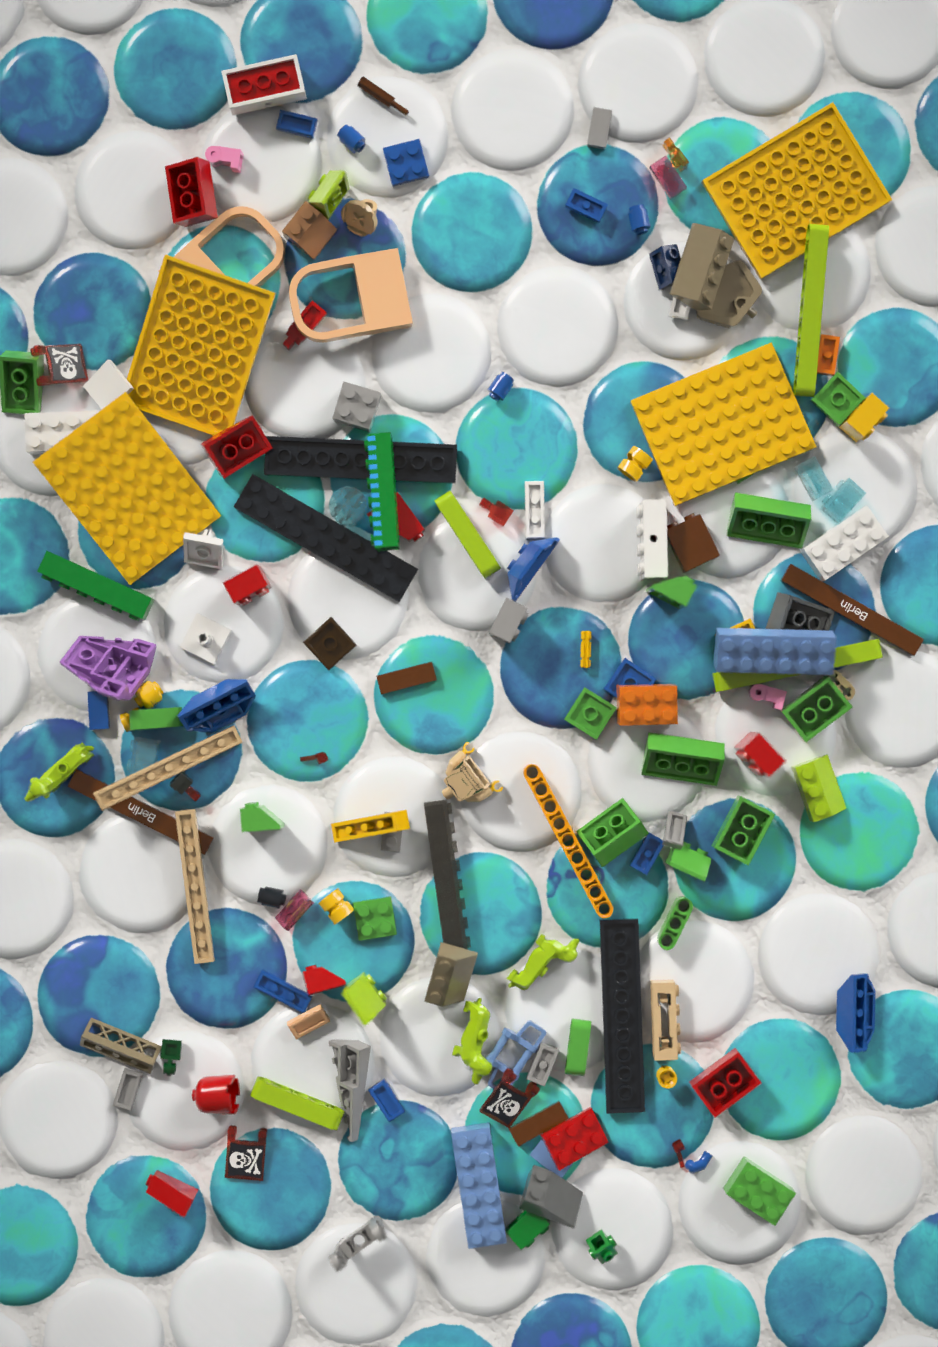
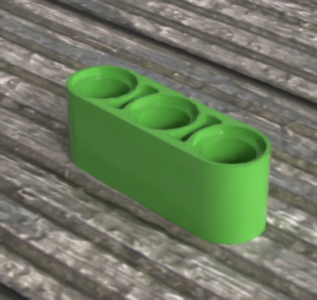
(154, 718)
(674, 933)
(578, 1047)

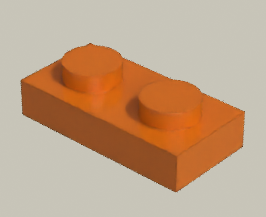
(827, 354)

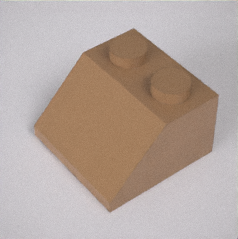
(309, 230)

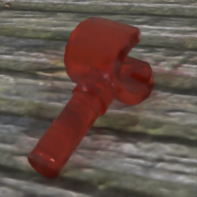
(321, 757)
(678, 1147)

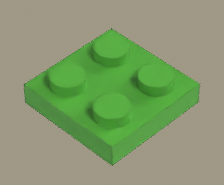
(837, 399)
(590, 713)
(374, 918)

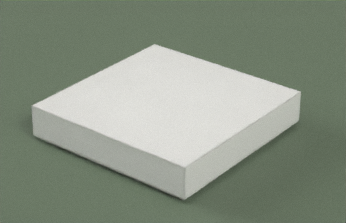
(107, 384)

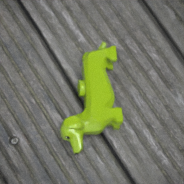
(59, 772)
(540, 958)
(473, 1039)

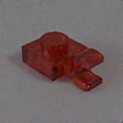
(498, 513)

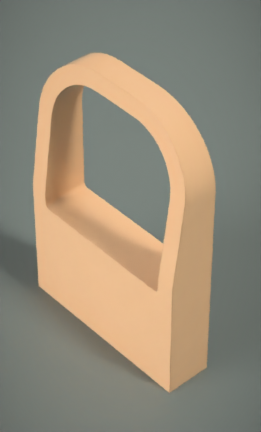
(193, 254)
(379, 290)

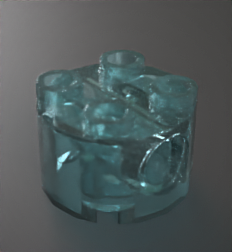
(348, 506)

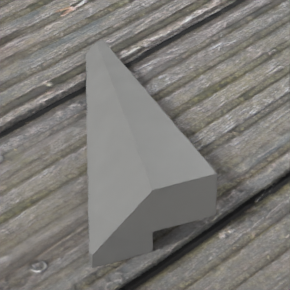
(352, 1068)

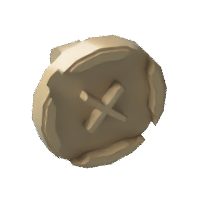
(360, 216)

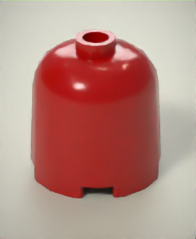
(217, 1094)

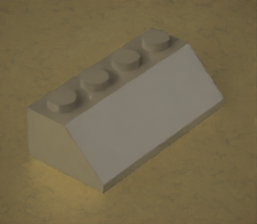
(702, 266)

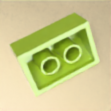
(818, 788)

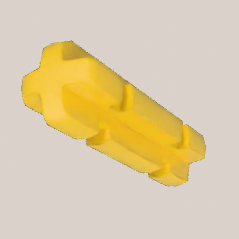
(585, 649)

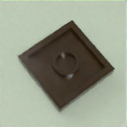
(330, 643)

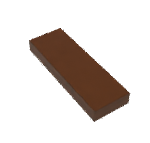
(406, 677)
(538, 1123)

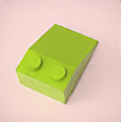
(330, 192)
(364, 997)

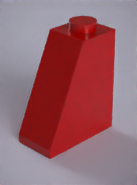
(408, 524)
(171, 1192)

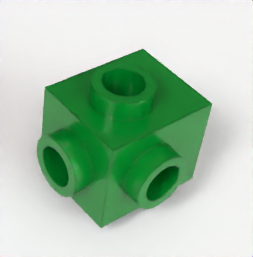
(602, 1247)

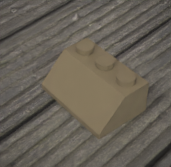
(450, 975)

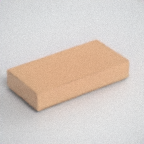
(308, 1021)

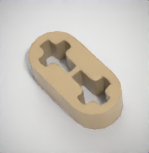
(844, 683)

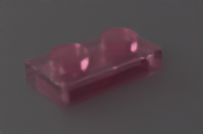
(668, 177)
(294, 910)

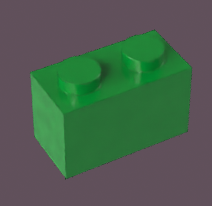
(526, 1228)

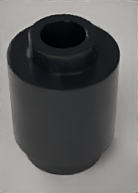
(271, 897)

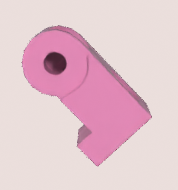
(225, 156)
(762, 692)

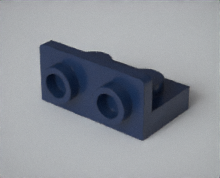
(665, 264)

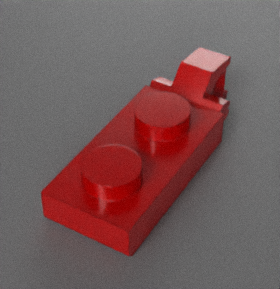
(311, 316)

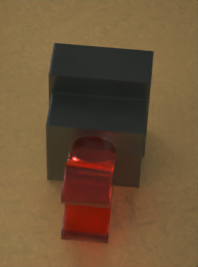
(182, 783)

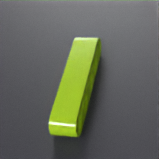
(467, 534)
(297, 1103)

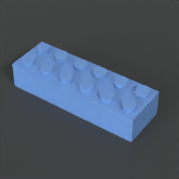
(774, 651)
(478, 1185)

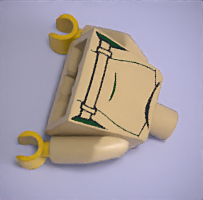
(466, 780)

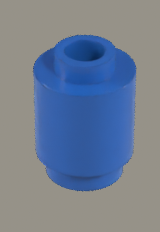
(351, 139)
(639, 219)
(500, 386)

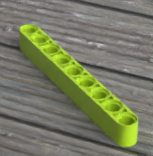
(811, 310)
(843, 656)

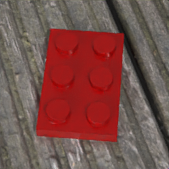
(574, 1138)

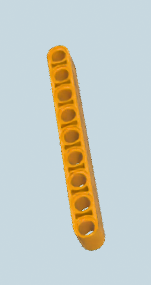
(569, 850)

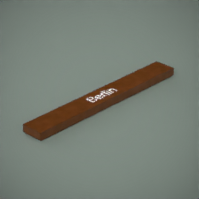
(852, 609)
(136, 810)

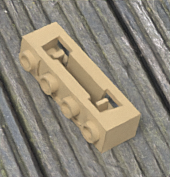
(666, 1051)

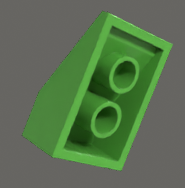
(19, 382)

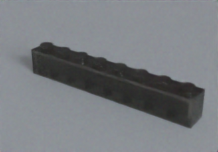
(445, 873)

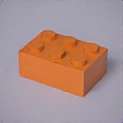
(647, 704)

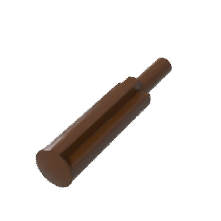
(381, 95)

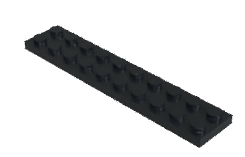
(348, 459)
(325, 538)
(622, 1015)

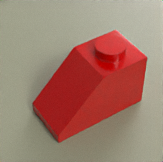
(320, 980)

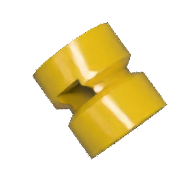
(635, 463)
(336, 906)

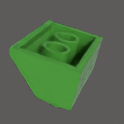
(674, 591)
(612, 832)

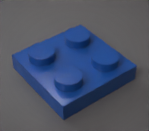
(405, 162)

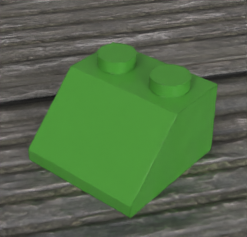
(258, 818)
(689, 861)

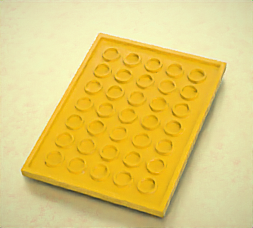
(792, 181)
(198, 346)
(723, 424)
(127, 488)

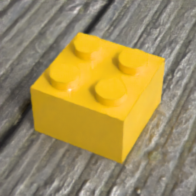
(865, 416)

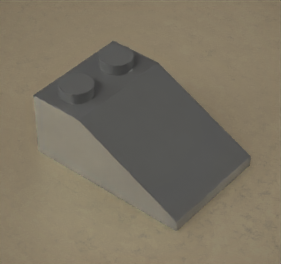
(798, 614)
(551, 1197)

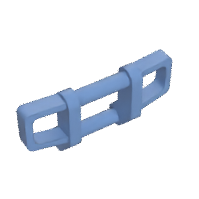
(530, 1049)

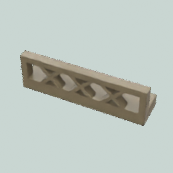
(120, 1052)

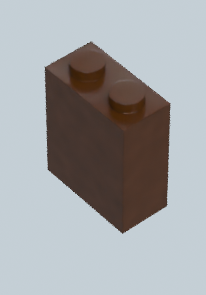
(691, 542)

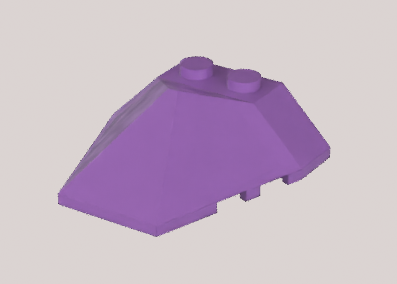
(110, 666)

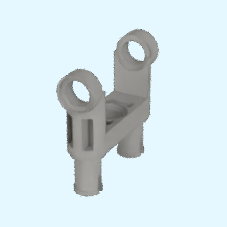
(347, 1248)

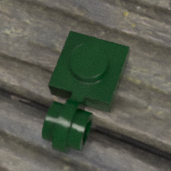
(172, 1051)

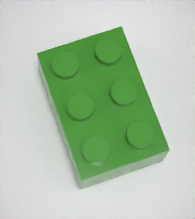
(816, 708)
(743, 830)
(759, 1191)

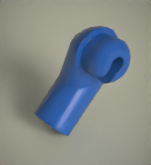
(699, 1165)

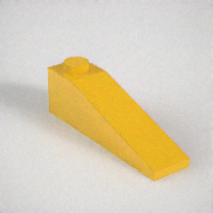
(370, 826)

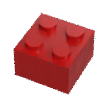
(247, 585)

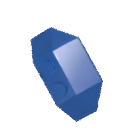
(527, 565)
(217, 706)
(856, 1012)

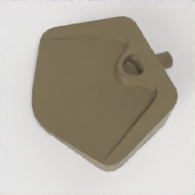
(734, 297)

